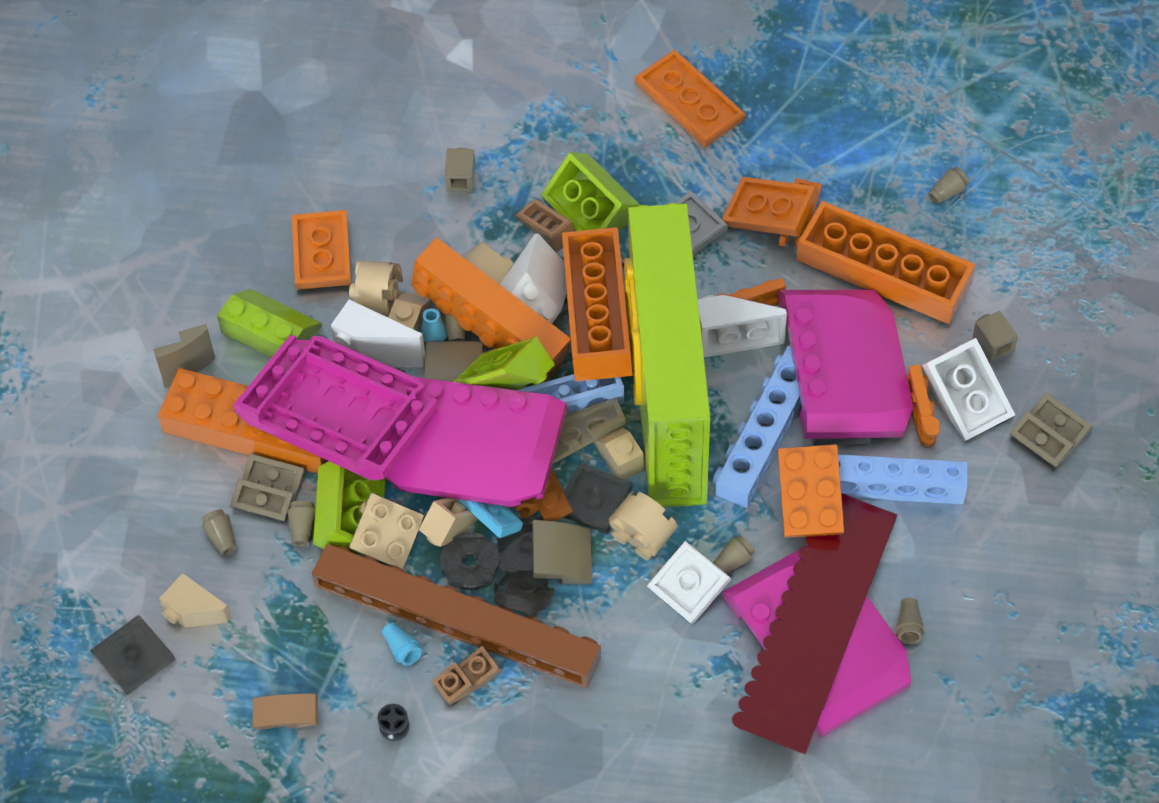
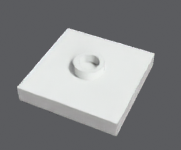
(689, 582)

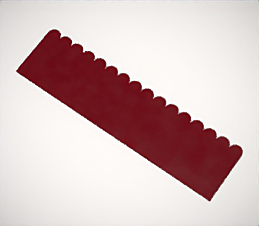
(814, 628)

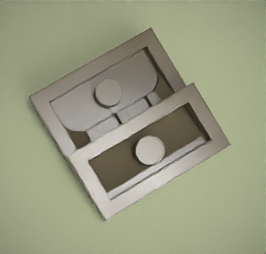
(191, 353)
(449, 359)
(1051, 430)
(268, 487)
(561, 552)

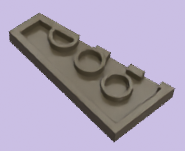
(587, 426)

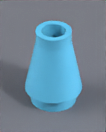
(432, 326)
(403, 645)

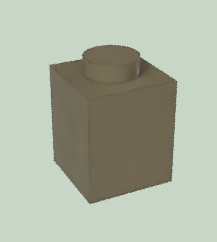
(460, 169)
(995, 335)

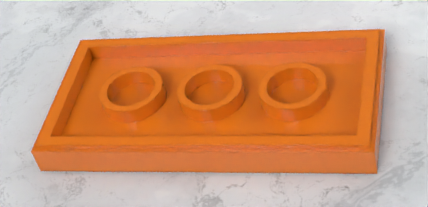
(690, 98)

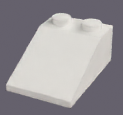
(538, 279)
(739, 325)
(378, 337)
(967, 389)

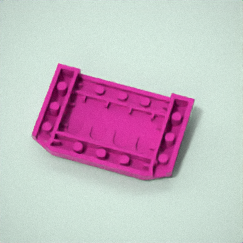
(847, 364)
(337, 405)
(482, 445)
(873, 662)

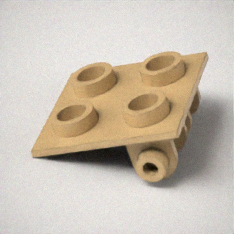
(386, 530)

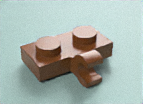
(553, 504)

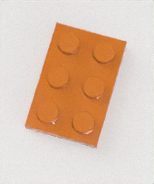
(770, 206)
(321, 249)
(810, 491)

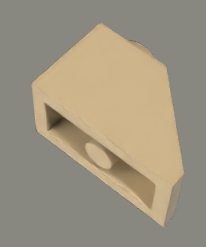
(409, 310)
(621, 453)
(446, 520)
(192, 604)

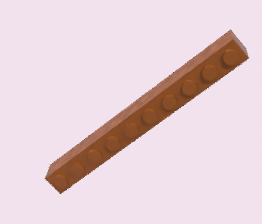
(457, 615)

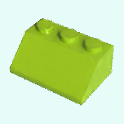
(588, 194)
(263, 322)
(509, 366)
(339, 504)

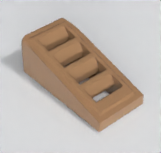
(554, 235)

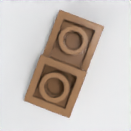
(468, 676)
(285, 710)

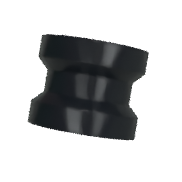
(391, 715)

